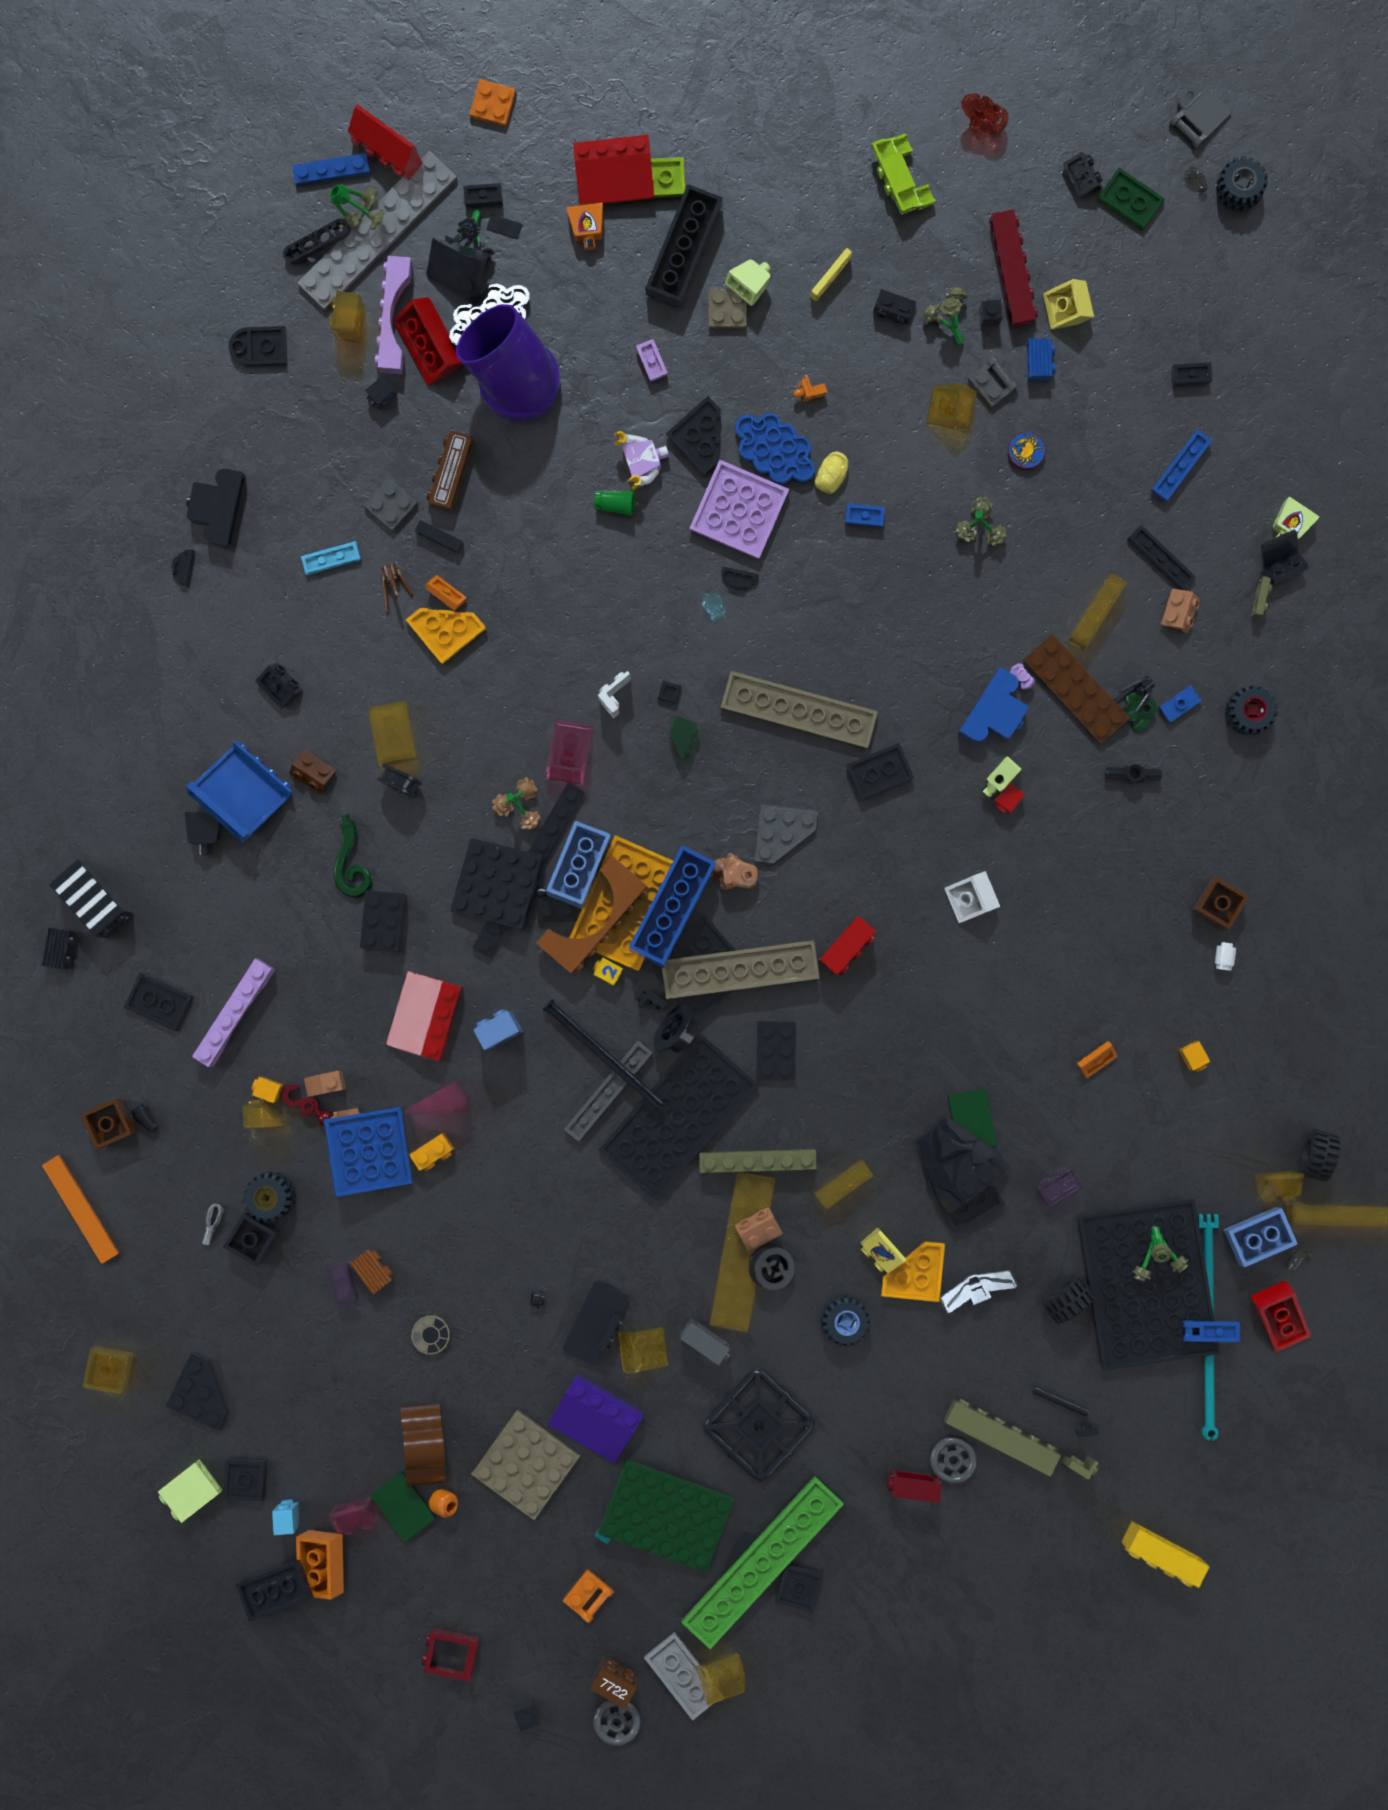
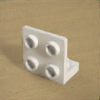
(606, 692)

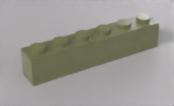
(757, 1160)
(1002, 1437)

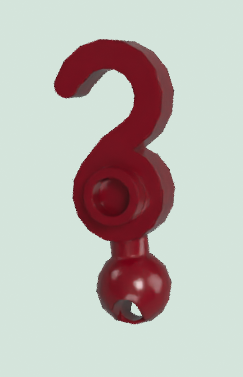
(308, 1106)

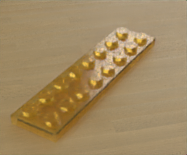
(734, 1285)

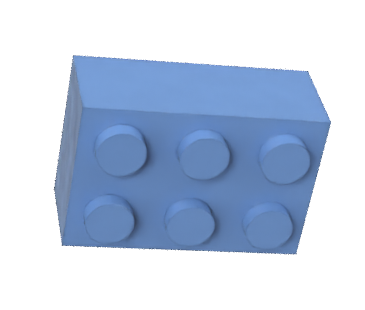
(498, 1029)
(1260, 1236)

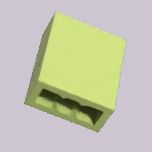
(189, 1491)

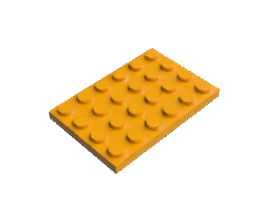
(651, 870)

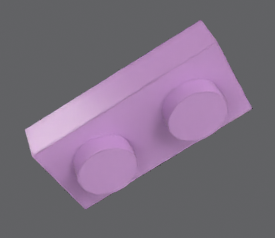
(651, 360)

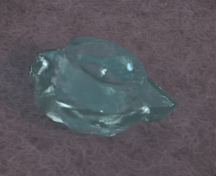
(713, 604)

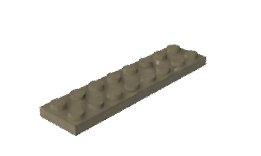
(799, 709)
(740, 969)

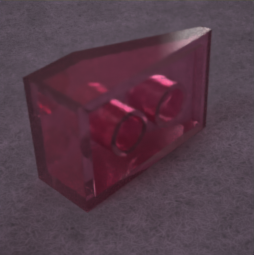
(569, 752)
(445, 1100)

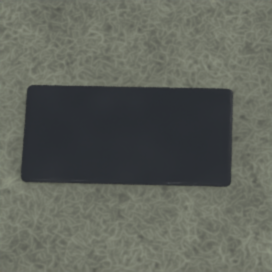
(504, 226)

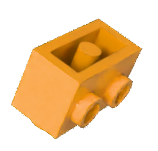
(431, 1152)

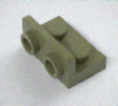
(1086, 1469)

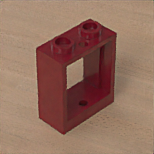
(914, 1486)
(471, 1641)

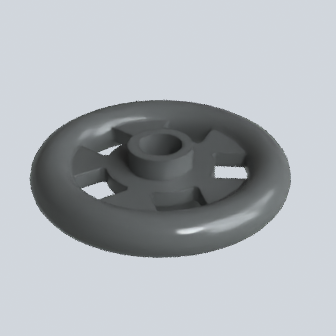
(938, 1467)
(620, 1738)

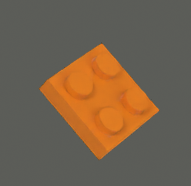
(492, 103)

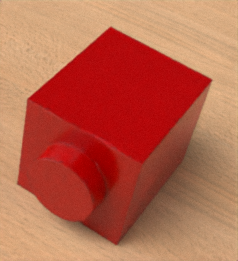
(1008, 799)

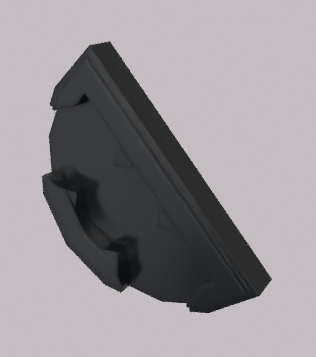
(182, 567)
(738, 579)

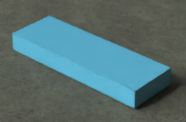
(331, 558)

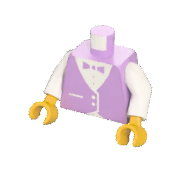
(641, 458)

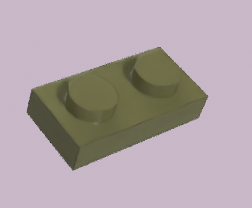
(1260, 605)

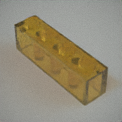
(1097, 611)

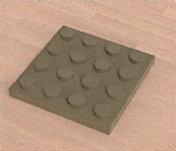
(525, 1464)

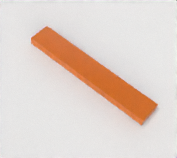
(80, 1209)

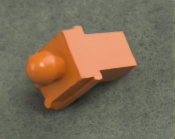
(808, 392)

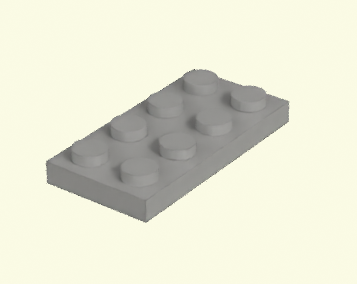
(679, 1673)

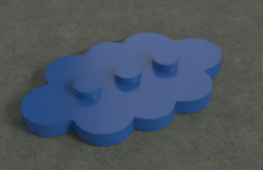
(774, 448)

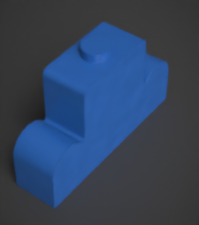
(995, 710)

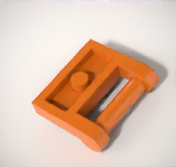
(583, 1590)

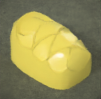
(832, 472)

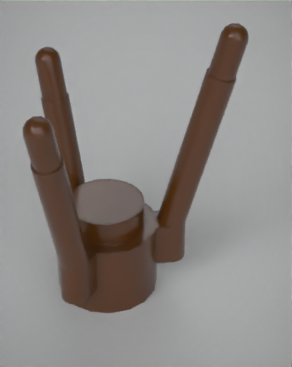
(391, 574)

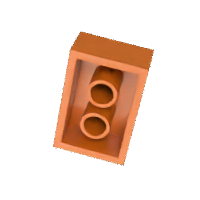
(322, 1562)

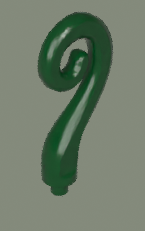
(349, 832)

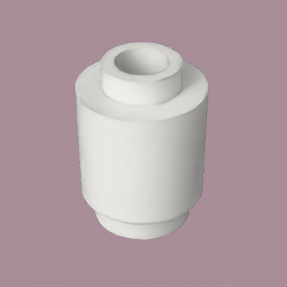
(1225, 956)

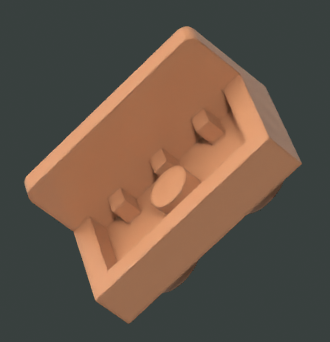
(1180, 610)
(758, 1229)

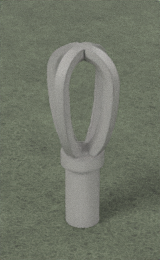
(211, 1229)

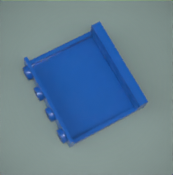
(240, 792)

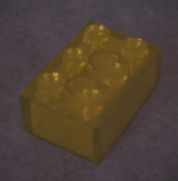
(393, 733)

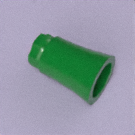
(615, 501)

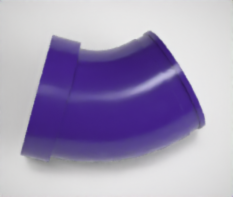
(510, 364)

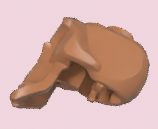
(734, 873)

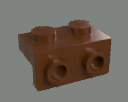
(312, 771)

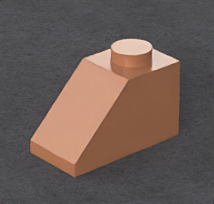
(324, 1083)

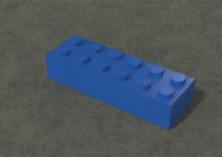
(672, 906)

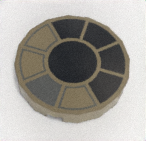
(430, 1334)

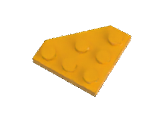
(445, 630)
(918, 1276)

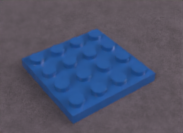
(367, 1151)

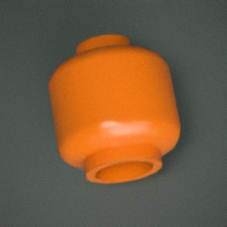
(443, 1503)

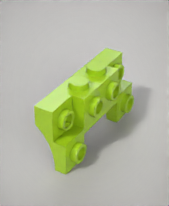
(897, 176)

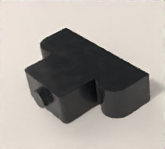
(217, 506)

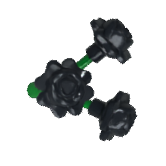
(469, 229)

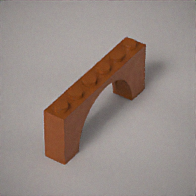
(573, 951)

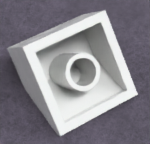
(972, 897)

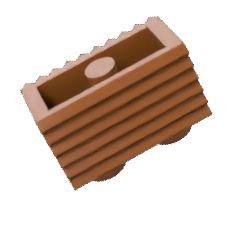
(372, 1271)

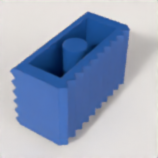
(1040, 359)

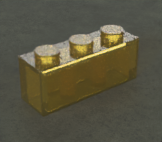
(843, 1183)

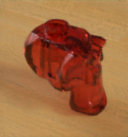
(984, 114)

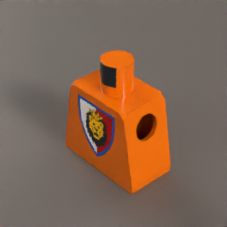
(586, 223)

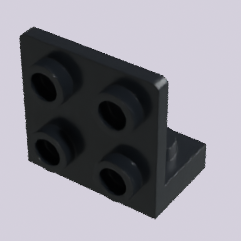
(1282, 557)

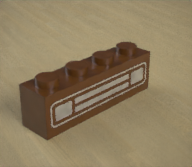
(450, 471)

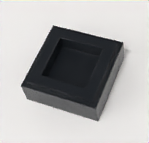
(669, 692)

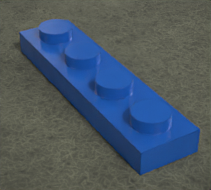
(331, 169)
(1181, 465)

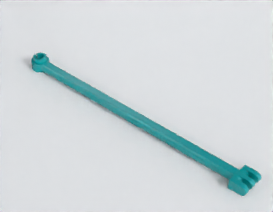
(1209, 1360)

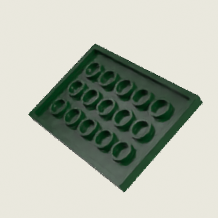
(665, 1515)

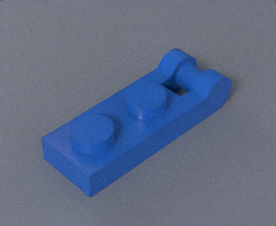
(1212, 1331)

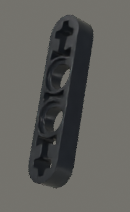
(315, 237)

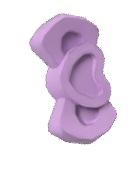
(1022, 676)

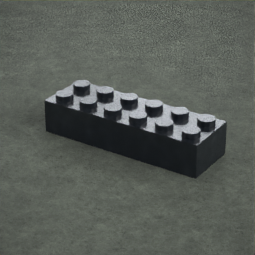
(684, 246)

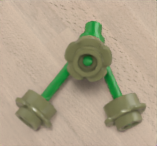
(1161, 1253)

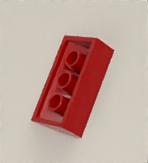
(383, 143)
(427, 340)

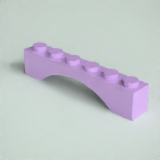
(398, 277)
(229, 1017)

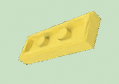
(831, 274)

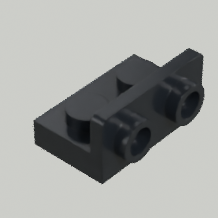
(1082, 174)
(894, 307)
(278, 684)

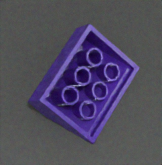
(596, 1418)

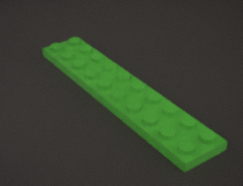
(762, 1562)

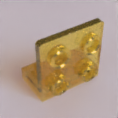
(642, 1349)

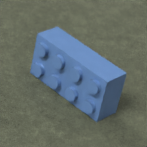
(578, 864)

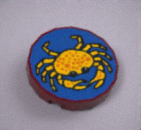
(1026, 450)

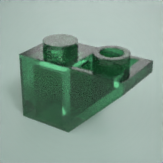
(681, 736)

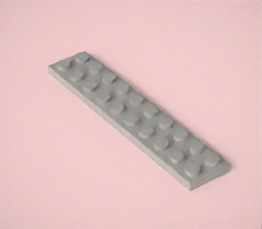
(363, 246)

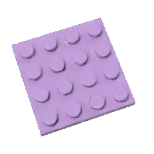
(739, 509)

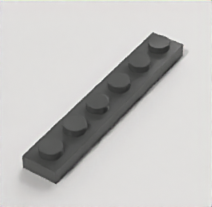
(606, 1092)

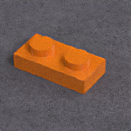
(445, 592)
(1097, 1059)

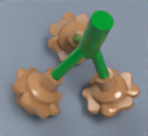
(504, 803)

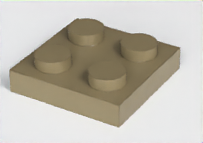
(726, 310)

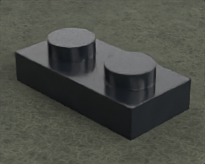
(482, 194)
(1192, 373)

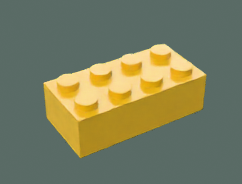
(1165, 1555)

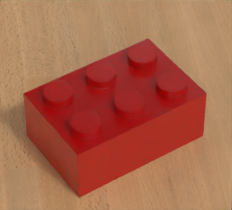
(847, 946)

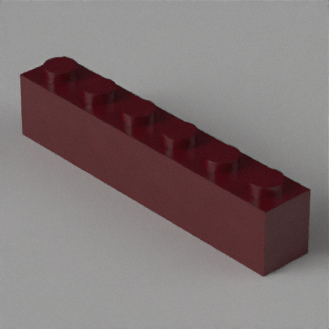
(1012, 268)

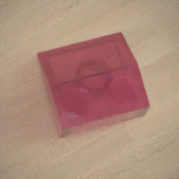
(354, 1515)

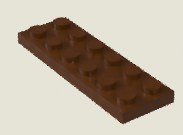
(1076, 688)

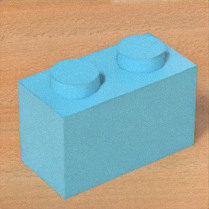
(286, 1517)

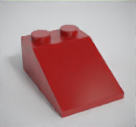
(1281, 1315)

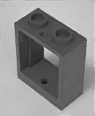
(705, 1342)

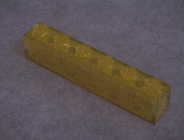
(1337, 1215)

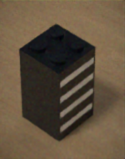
(91, 899)

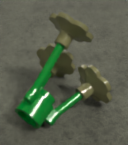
(340, 195)

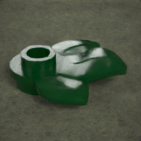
(1142, 718)

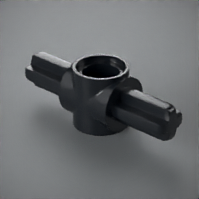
(1143, 774)

